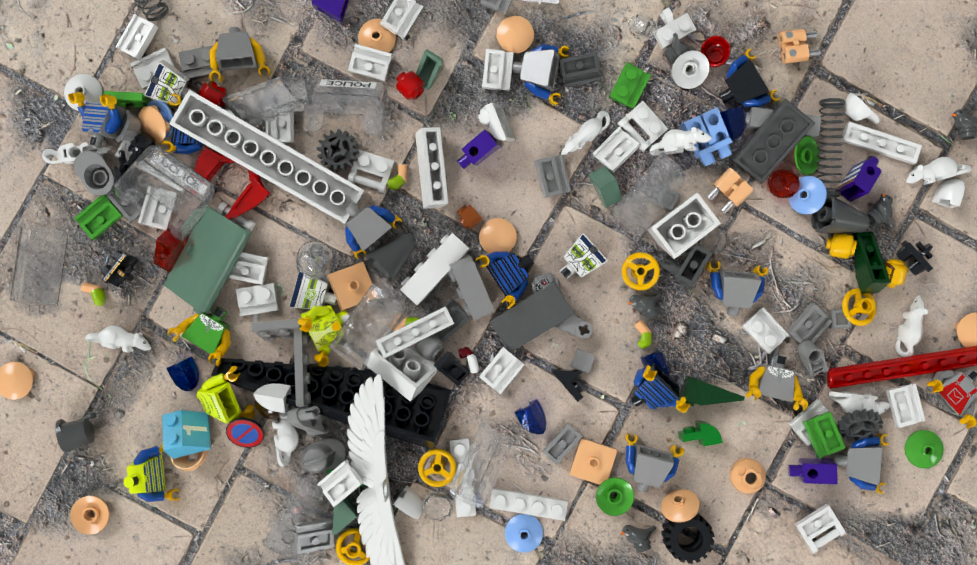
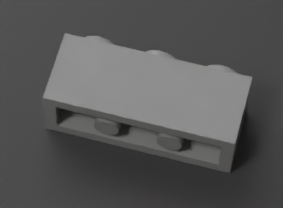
(471, 288)

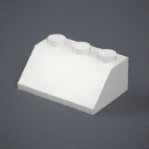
(684, 226)
(403, 370)

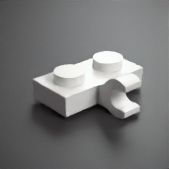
(682, 26)

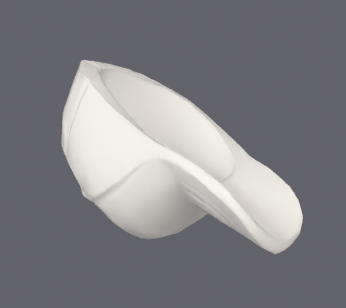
(858, 110)

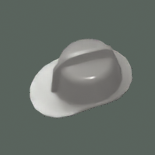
(130, 127)
(94, 173)
(323, 455)

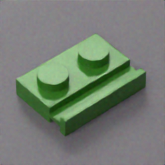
(629, 86)
(133, 99)
(98, 217)
(823, 434)

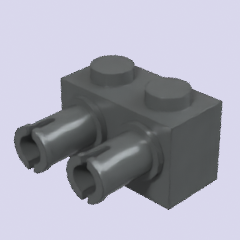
(691, 270)

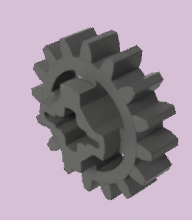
(339, 143)
(860, 424)

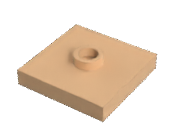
(350, 285)
(593, 461)

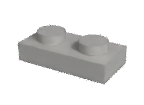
(562, 443)

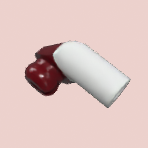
(471, 358)

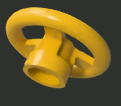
(634, 267)
(864, 306)
(424, 473)
(348, 550)

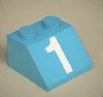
(185, 433)

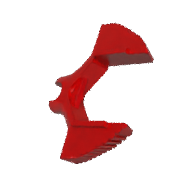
(254, 194)

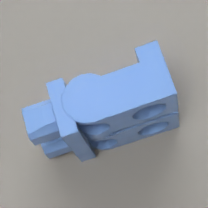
(713, 125)

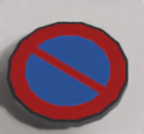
(245, 432)

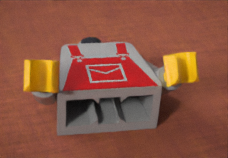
(956, 393)

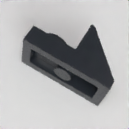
(452, 368)
(566, 376)

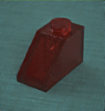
(168, 250)

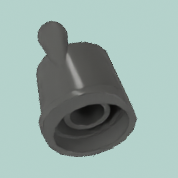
(75, 433)

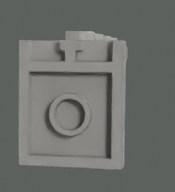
(288, 330)

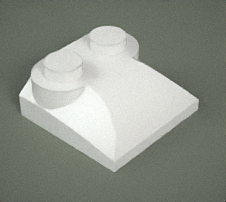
(495, 119)

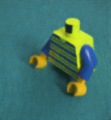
(147, 476)

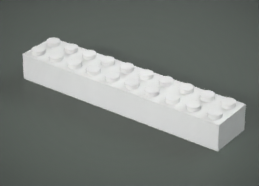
(265, 156)

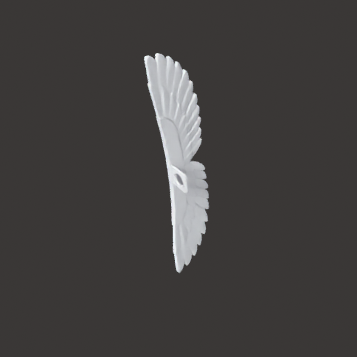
(369, 460)

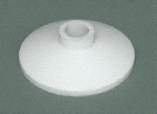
(696, 74)
(91, 88)

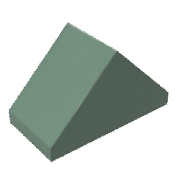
(429, 68)
(605, 186)
(343, 514)

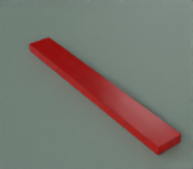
(902, 367)

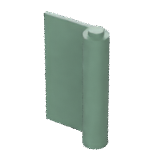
(207, 260)

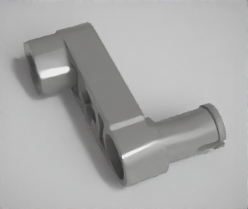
(309, 420)

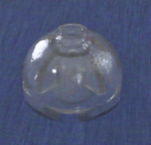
(315, 259)

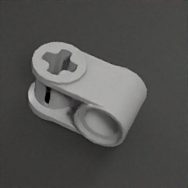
(572, 324)
(812, 359)

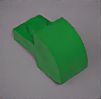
(703, 432)

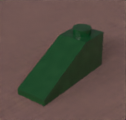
(869, 264)
(705, 394)

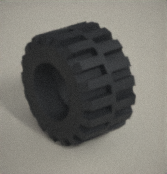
(691, 551)

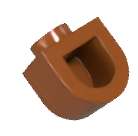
(469, 216)

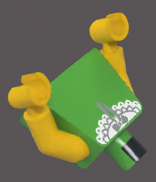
(206, 332)

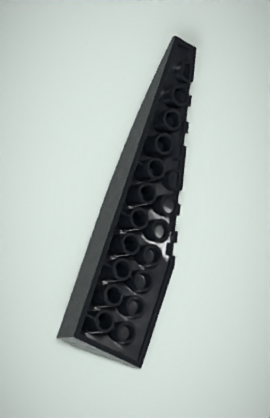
(334, 390)

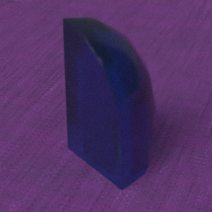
(734, 122)
(656, 357)
(184, 374)
(532, 417)

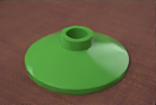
(806, 155)
(916, 446)
(621, 502)

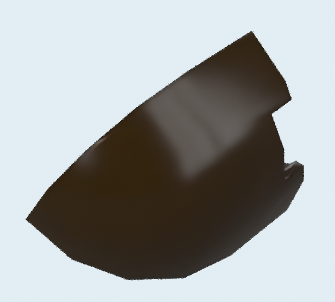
(268, 414)

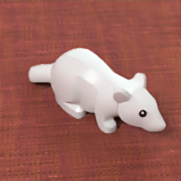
(586, 133)
(676, 140)
(68, 152)
(939, 168)
(912, 329)
(117, 337)
(853, 401)
(286, 439)

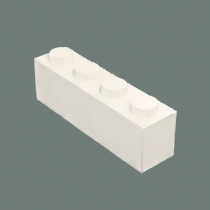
(431, 167)
(434, 269)

